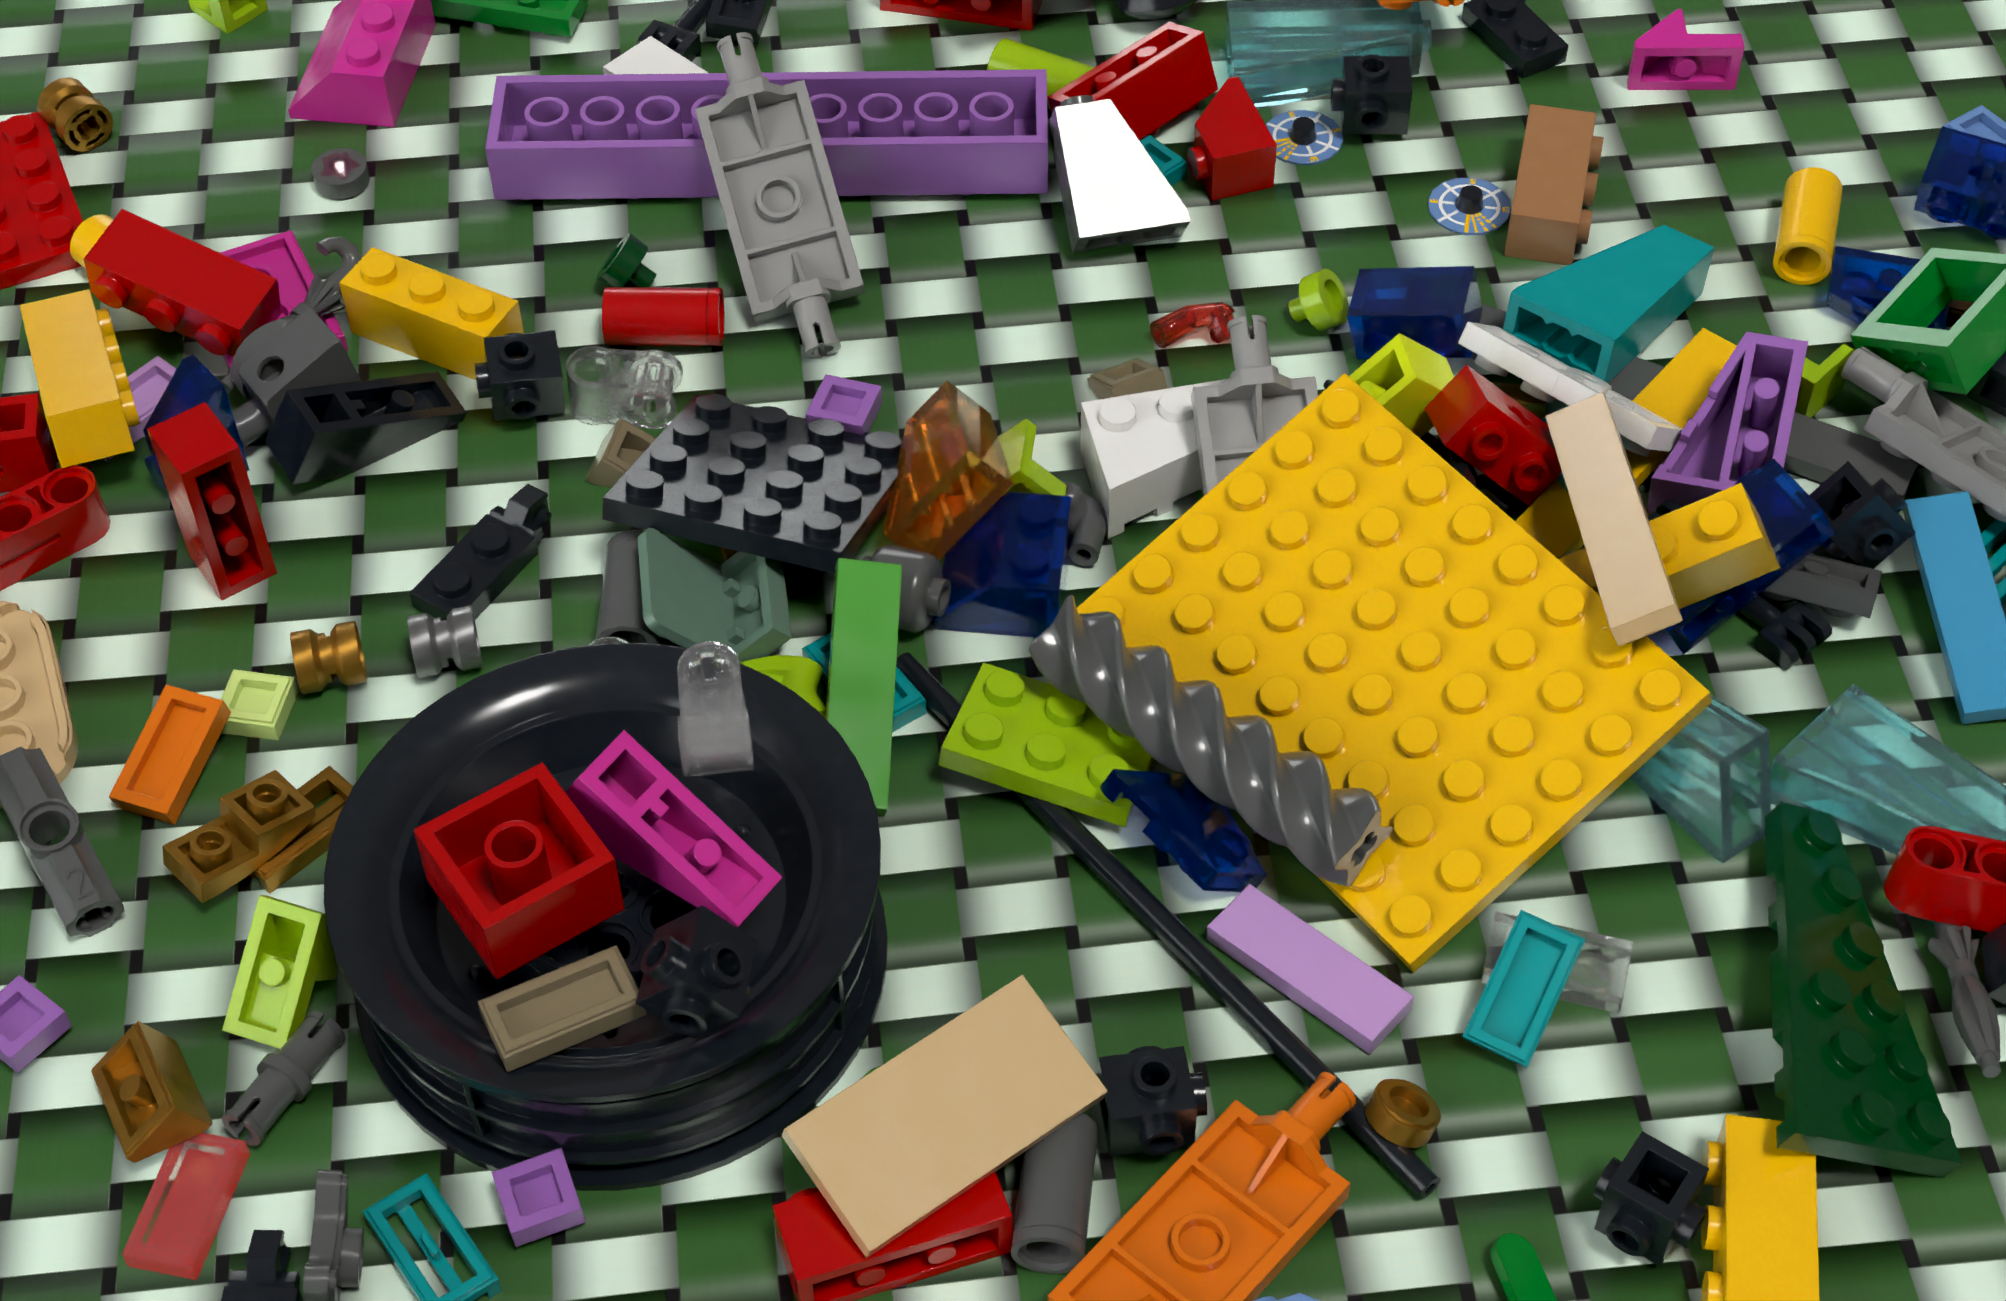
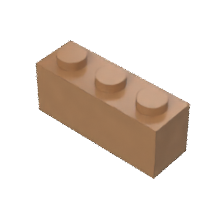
(1554, 185)

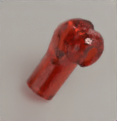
(1191, 320)

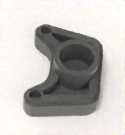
(335, 1248)

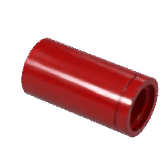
(663, 316)

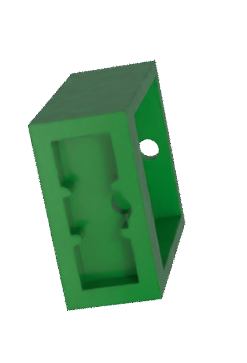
(1955, 356)

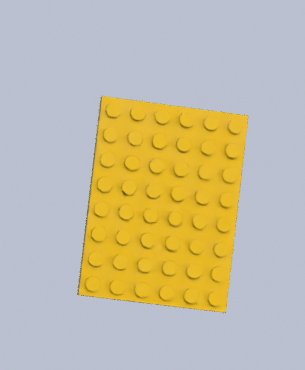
(1410, 648)

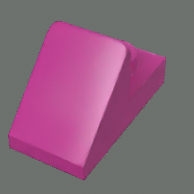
(1682, 61)

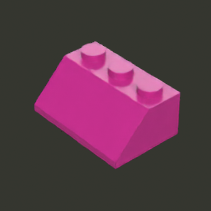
(365, 62)

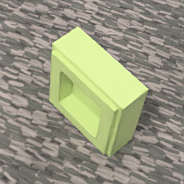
(258, 704)

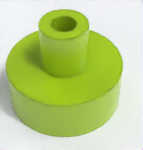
(1320, 300)

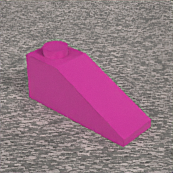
(669, 833)

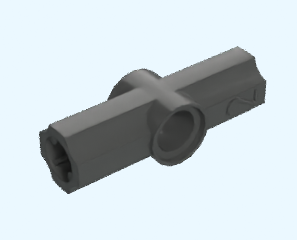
(66, 869)

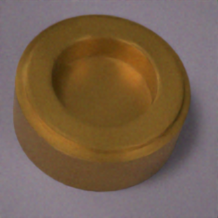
(1402, 1113)

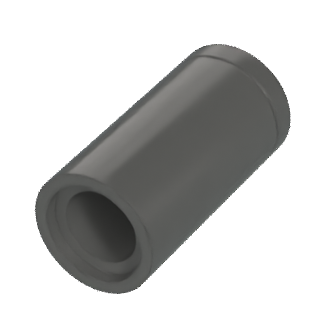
(621, 593)
(1055, 1199)

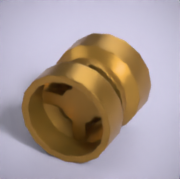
(75, 114)
(324, 657)

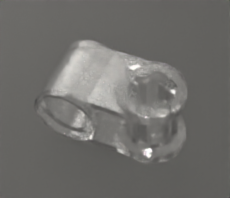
(619, 385)
(713, 712)

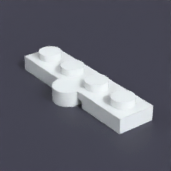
(1551, 379)

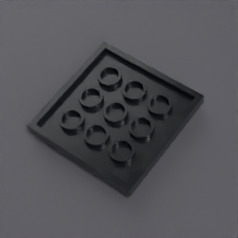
(759, 483)

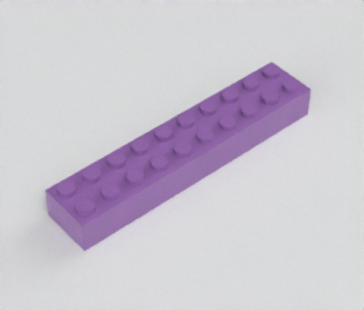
(877, 129)

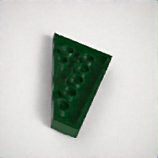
(1849, 1051)

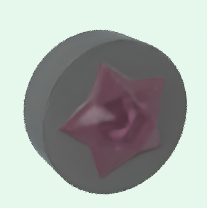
(340, 173)

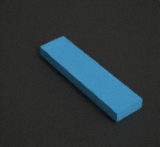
(1962, 602)

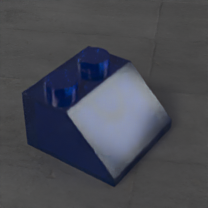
(1010, 567)

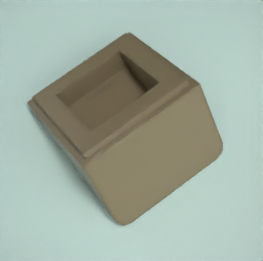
(1127, 379)
(618, 453)

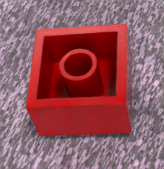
(520, 869)

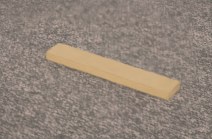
(1613, 521)

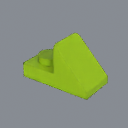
(278, 970)

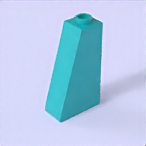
(1612, 302)

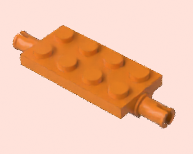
(1224, 1210)

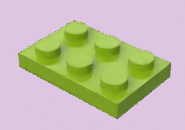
(1040, 744)

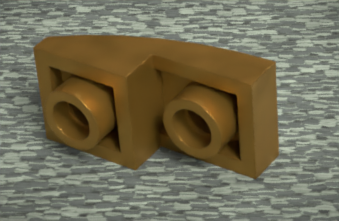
(250, 830)

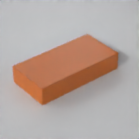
(170, 754)

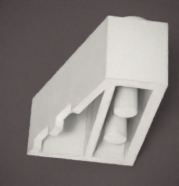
(1141, 452)

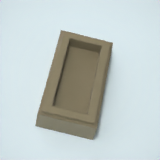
(561, 1008)

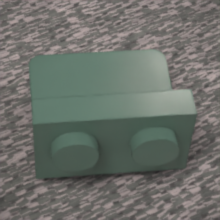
(703, 601)

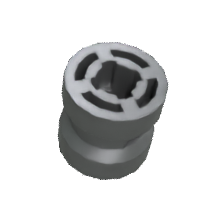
(440, 642)

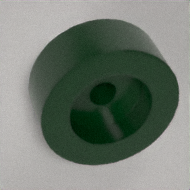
(625, 265)

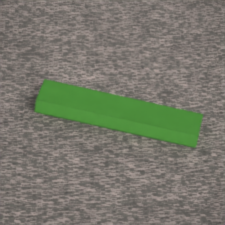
(865, 666)

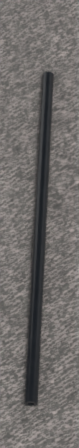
(1190, 951)

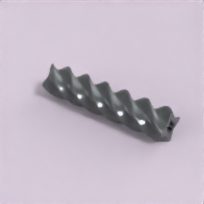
(1225, 757)

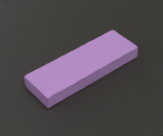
(1310, 968)

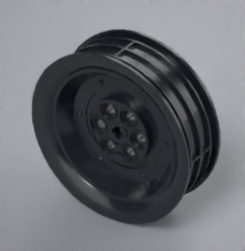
(638, 1098)

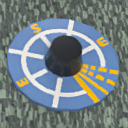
(1305, 137)
(1469, 206)

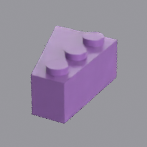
(1738, 424)

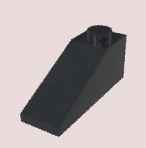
(353, 424)

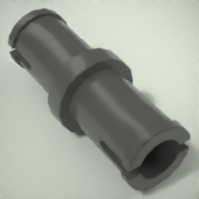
(283, 1078)

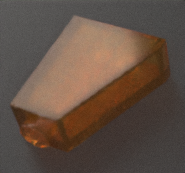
(946, 473)

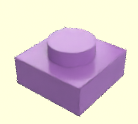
(846, 401)
(27, 1023)
(538, 1197)

